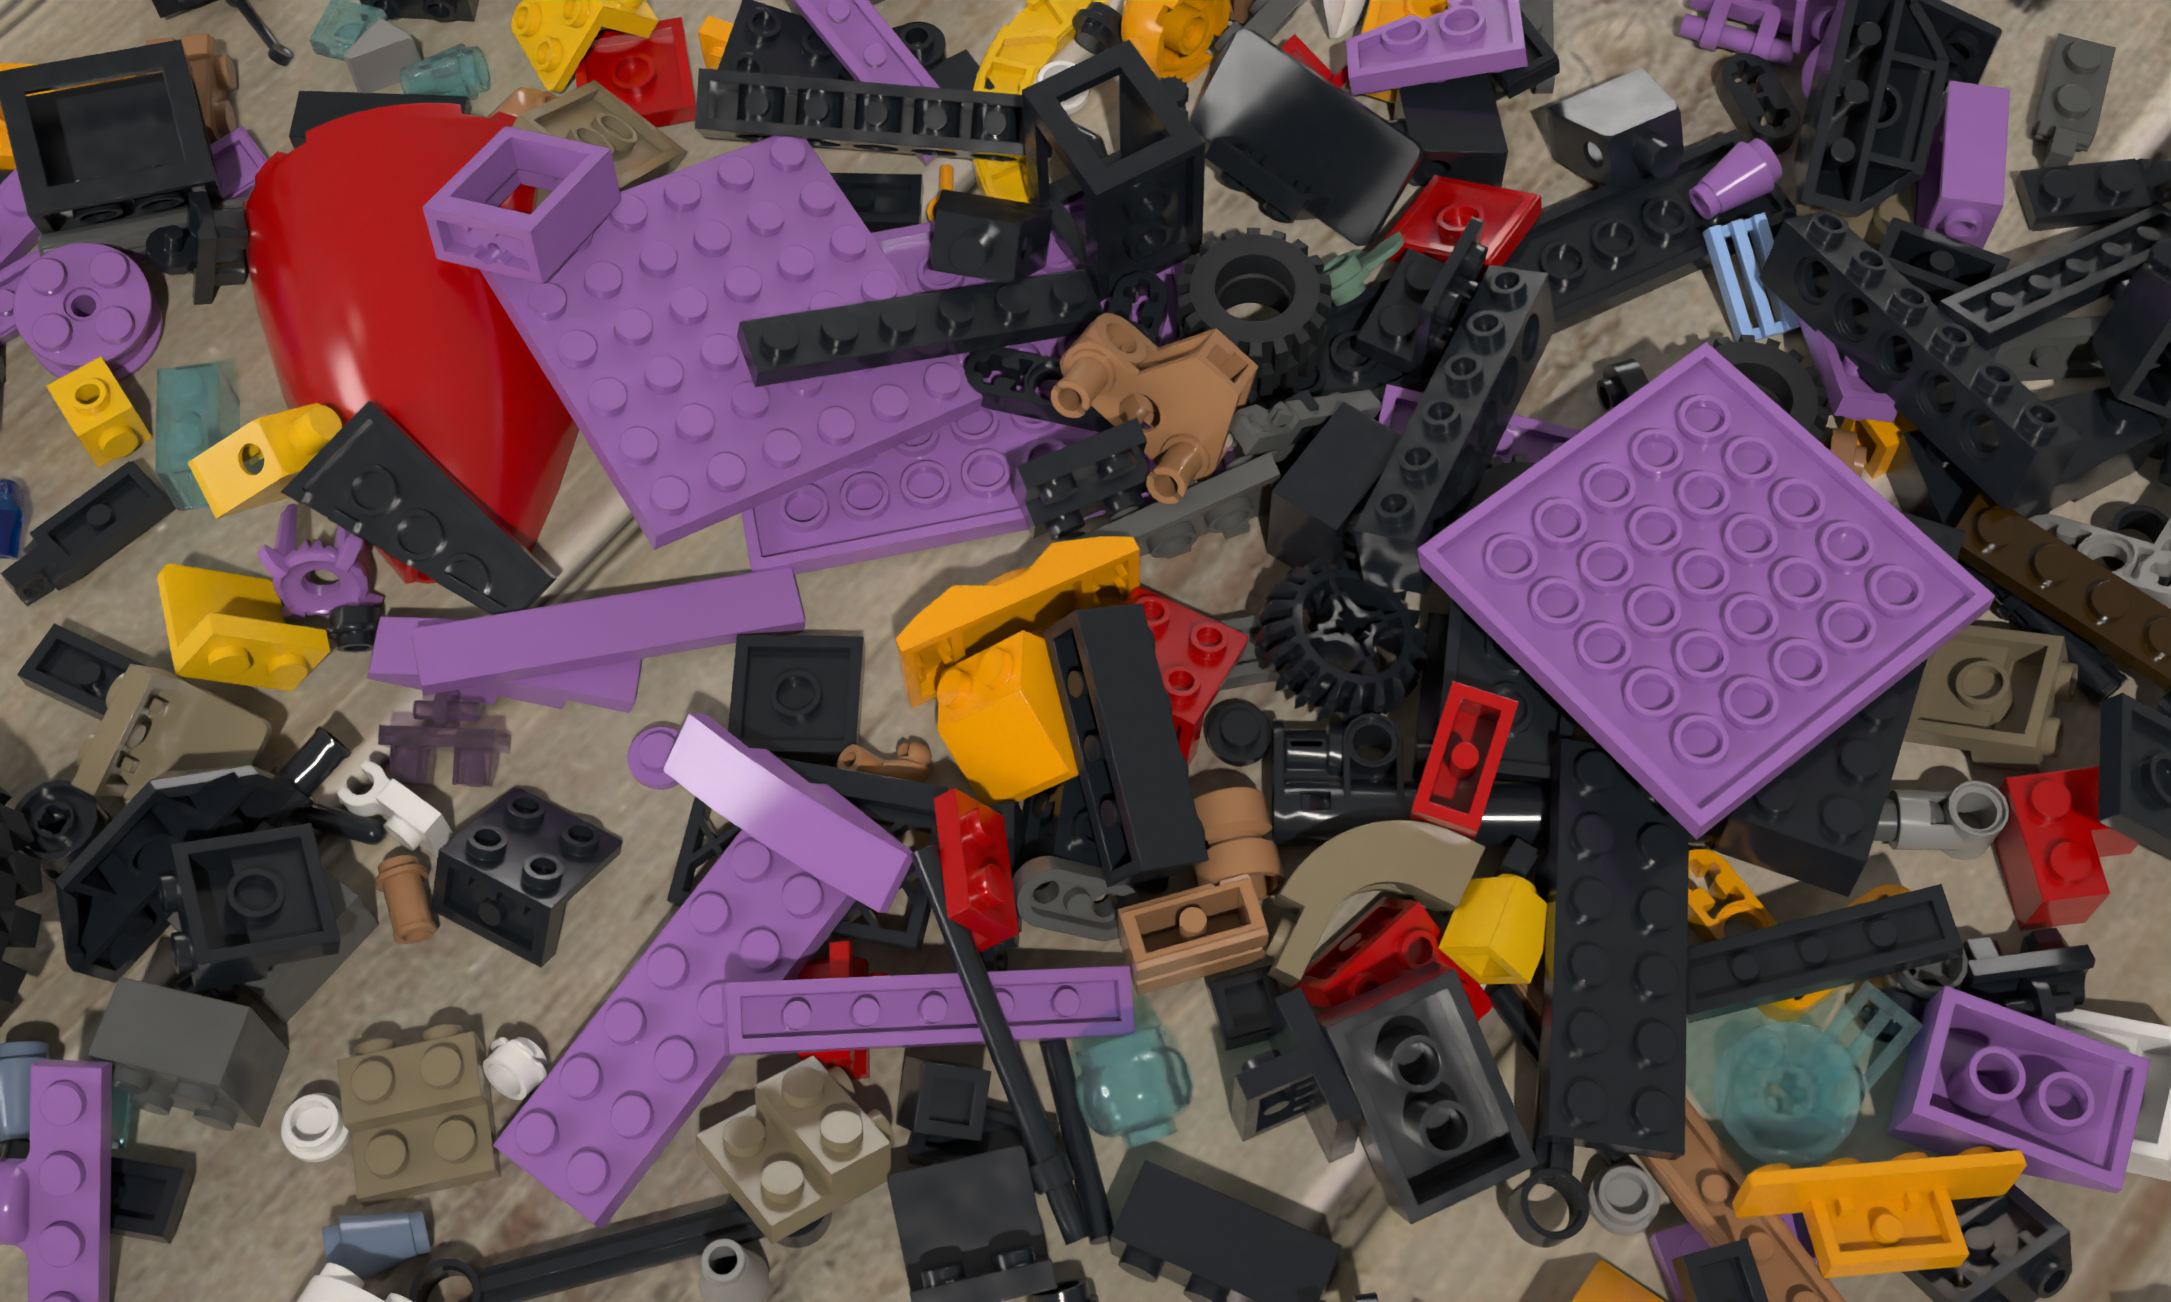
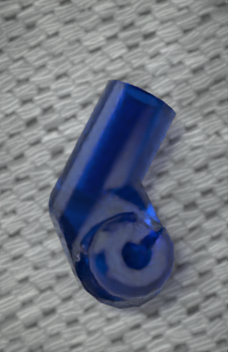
(10, 519)

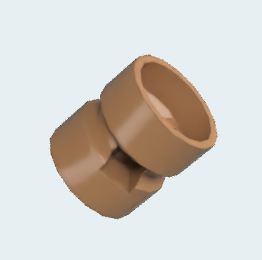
(1235, 841)

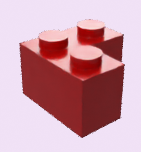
(2055, 846)

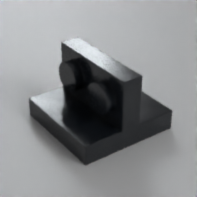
(1297, 1080)

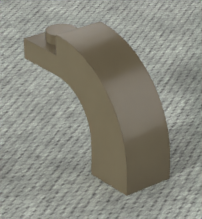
(1387, 856)

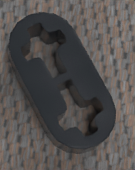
(1767, 101)

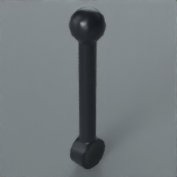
(277, 52)

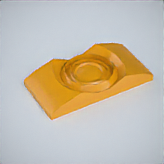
(1030, 598)

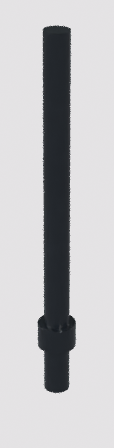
(1051, 1171)

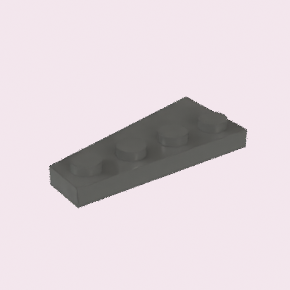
(1214, 506)

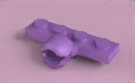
(61, 1194)

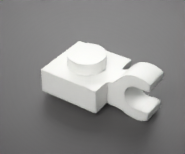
(410, 817)

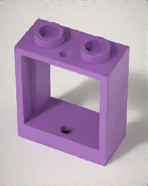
(1965, 164)
(466, 213)

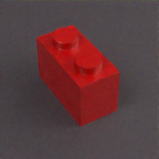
(1463, 759)

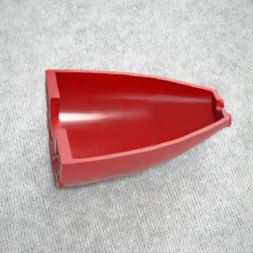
(372, 315)

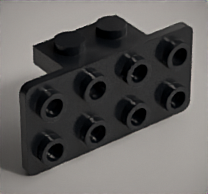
(1302, 141)

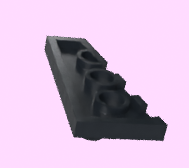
(407, 504)

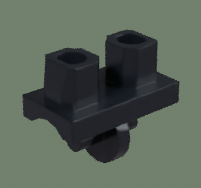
(207, 247)
(2037, 982)

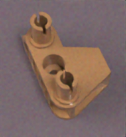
(1179, 390)

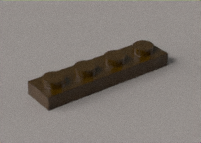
(2068, 587)

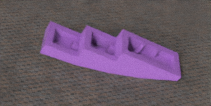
(601, 686)
(788, 814)

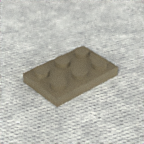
(601, 119)

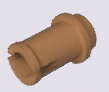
(406, 898)

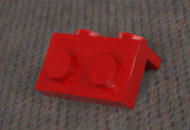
(976, 868)

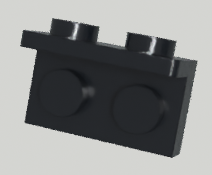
(2012, 1257)

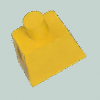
(284, 441)

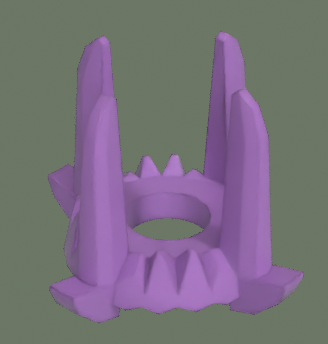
(293, 568)

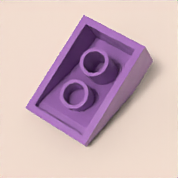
(2021, 1085)

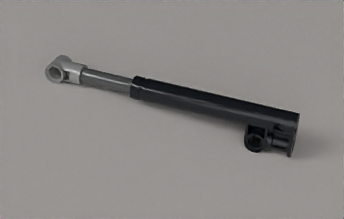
(1329, 789)

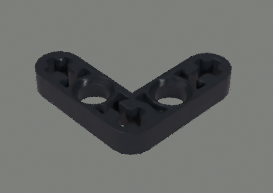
(1039, 368)

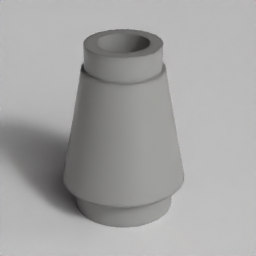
(743, 1284)

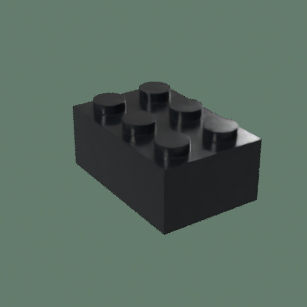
(1427, 1092)

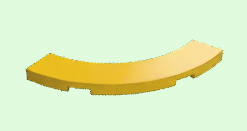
(1013, 65)

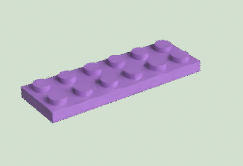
(661, 1031)

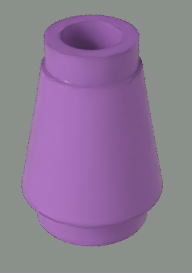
(1738, 178)

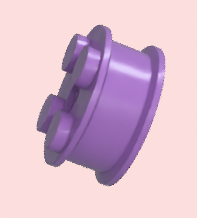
(86, 306)

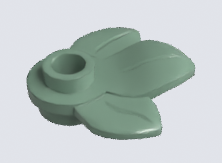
(1354, 267)

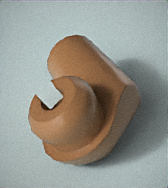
(910, 763)

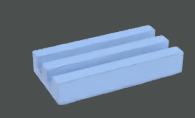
(1728, 283)

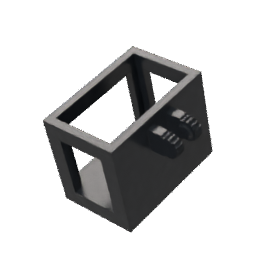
(110, 144)
(1137, 201)

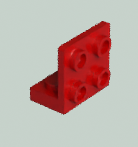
(1192, 658)
(1378, 948)

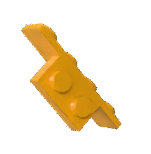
(1882, 1212)

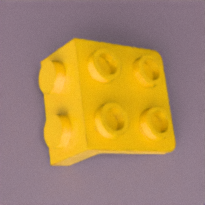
(561, 31)
(234, 630)

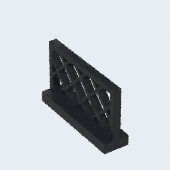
(884, 799)

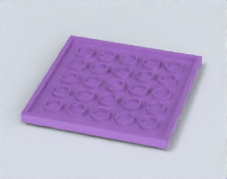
(650, 355)
(1703, 586)

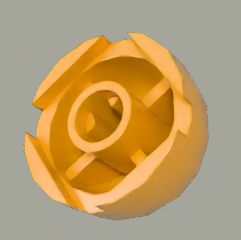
(1174, 33)

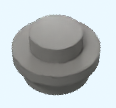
(1623, 1199)

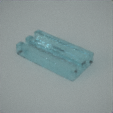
(1888, 1010)

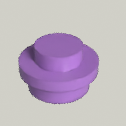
(648, 757)

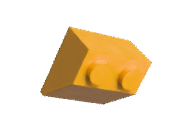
(1006, 720)

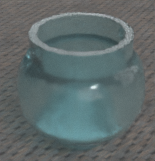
(1134, 1087)

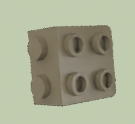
(164, 726)

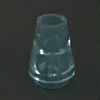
(449, 73)

